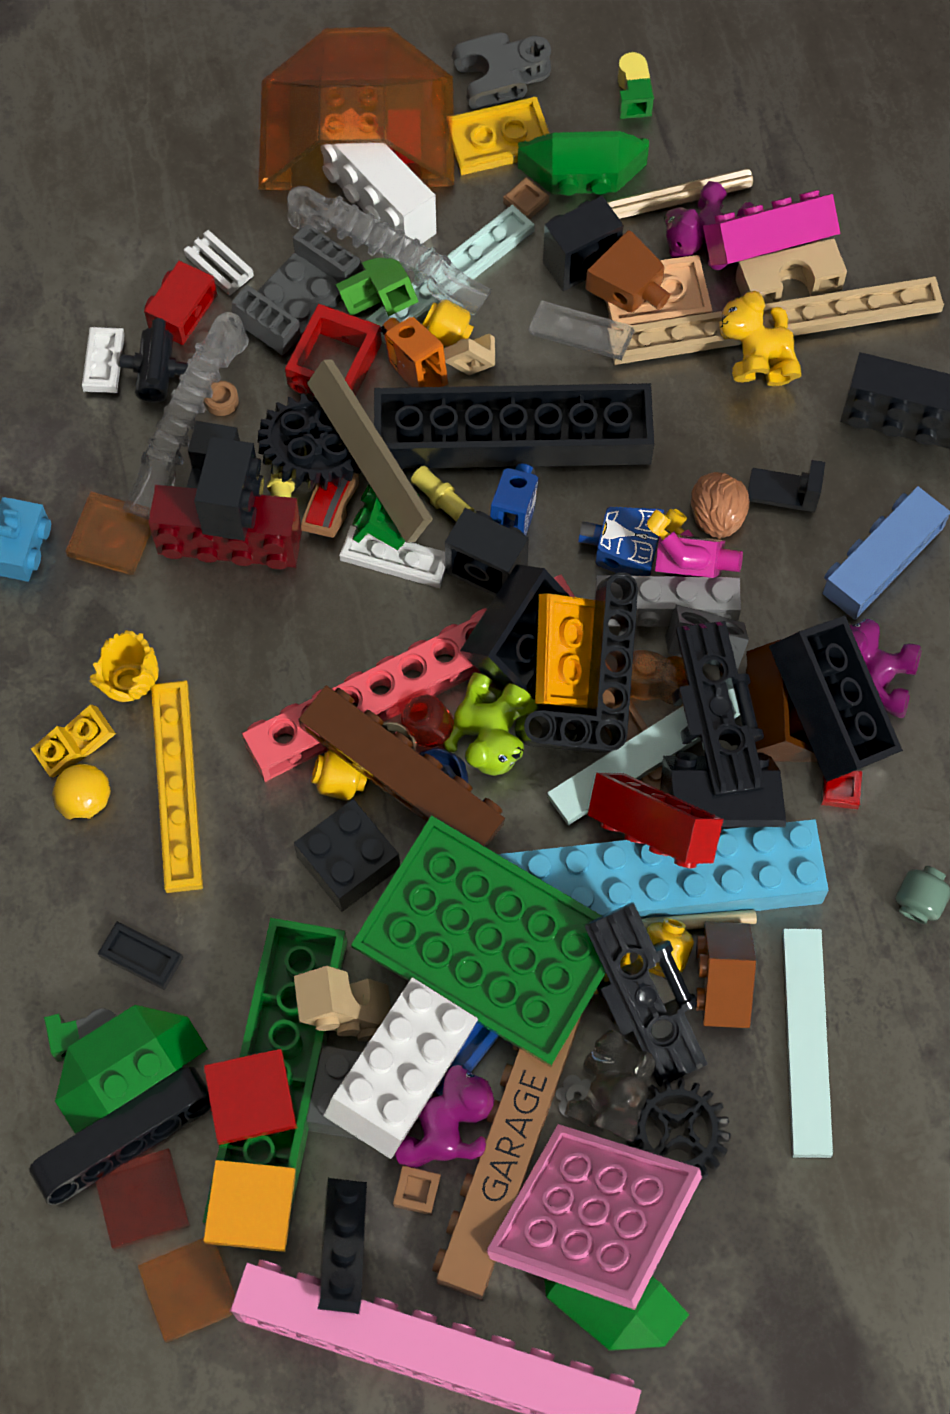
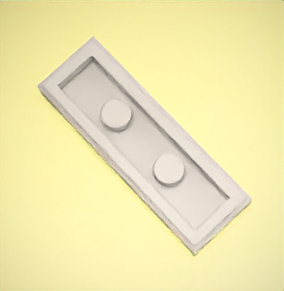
(409, 562)

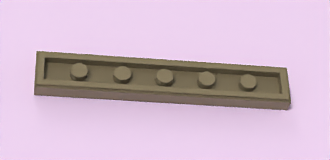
(369, 451)

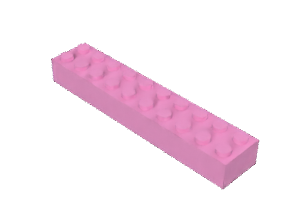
(428, 1351)

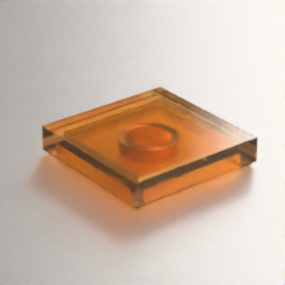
(108, 535)
(188, 1288)

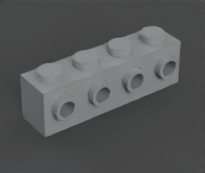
(661, 593)

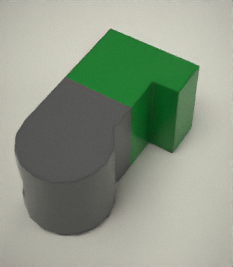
(63, 1034)

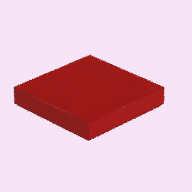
(250, 1096)

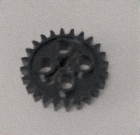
(304, 445)

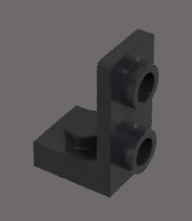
(787, 489)

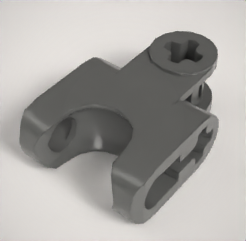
(505, 67)

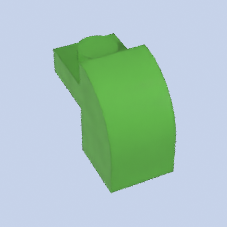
(381, 282)

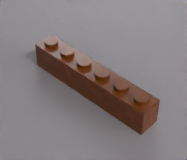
(397, 768)

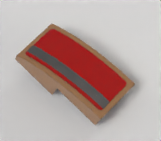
(328, 507)

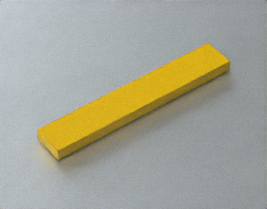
(176, 787)

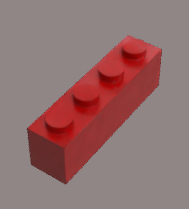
(655, 819)

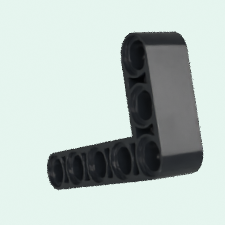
(600, 679)

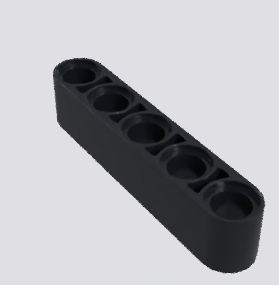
(121, 1135)

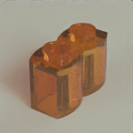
(656, 676)

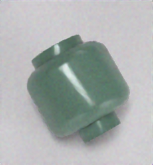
(923, 895)

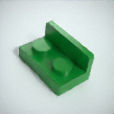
(376, 521)

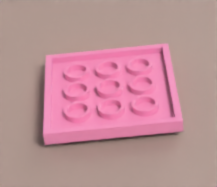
(595, 1215)

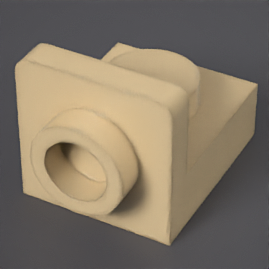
(471, 355)

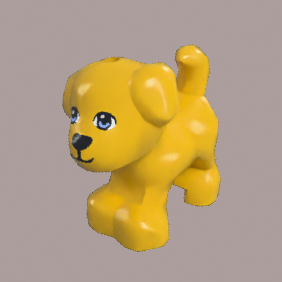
(760, 345)

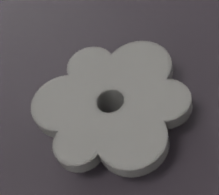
(571, 1085)

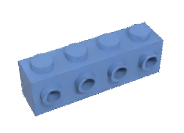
(885, 552)

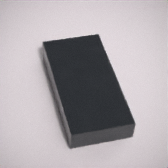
(140, 955)

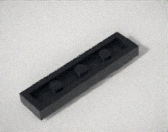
(342, 1246)

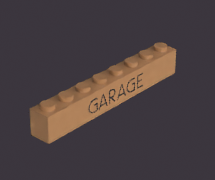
(500, 1170)

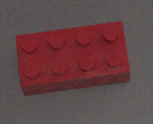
(179, 534)

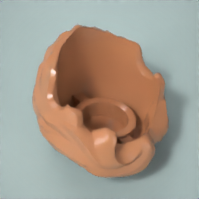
(719, 504)

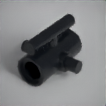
(154, 363)

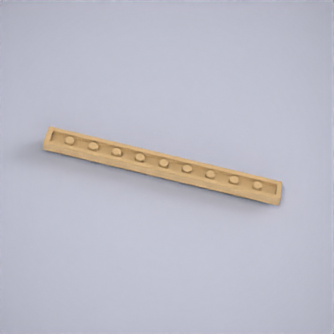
(804, 317)

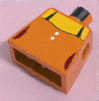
(415, 353)

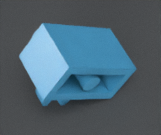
(21, 535)

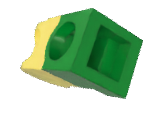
(634, 78)

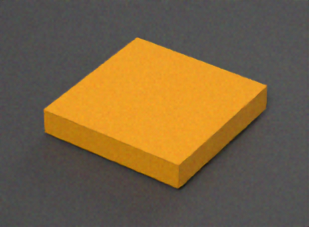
(250, 1206)

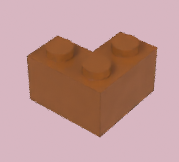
(728, 971)

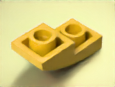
(73, 742)

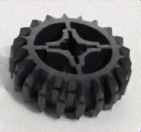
(697, 1106)

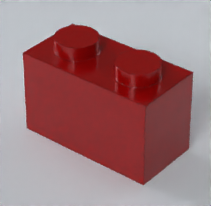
(181, 300)

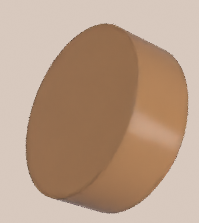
(223, 400)

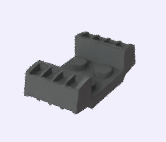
(290, 296)

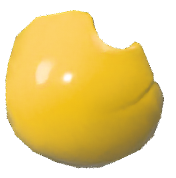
(81, 791)

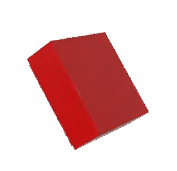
(843, 791)

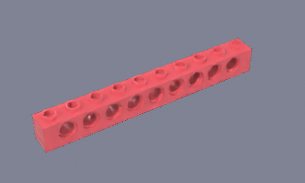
(436, 677)

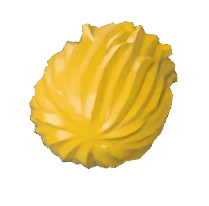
(125, 667)

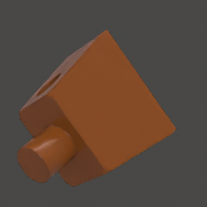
(628, 275)

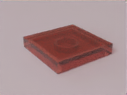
(142, 1199)

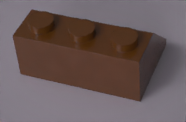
(775, 711)

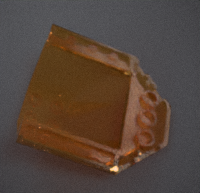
(354, 91)

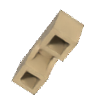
(814, 264)
(335, 1005)

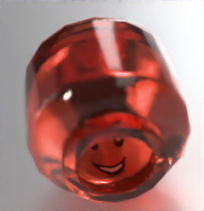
(427, 721)

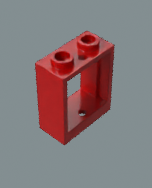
(341, 328)

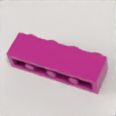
(771, 229)

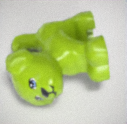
(490, 716)

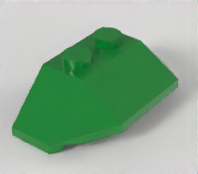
(583, 161)
(122, 1062)
(617, 1326)

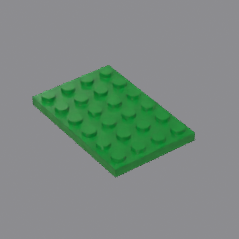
(486, 939)

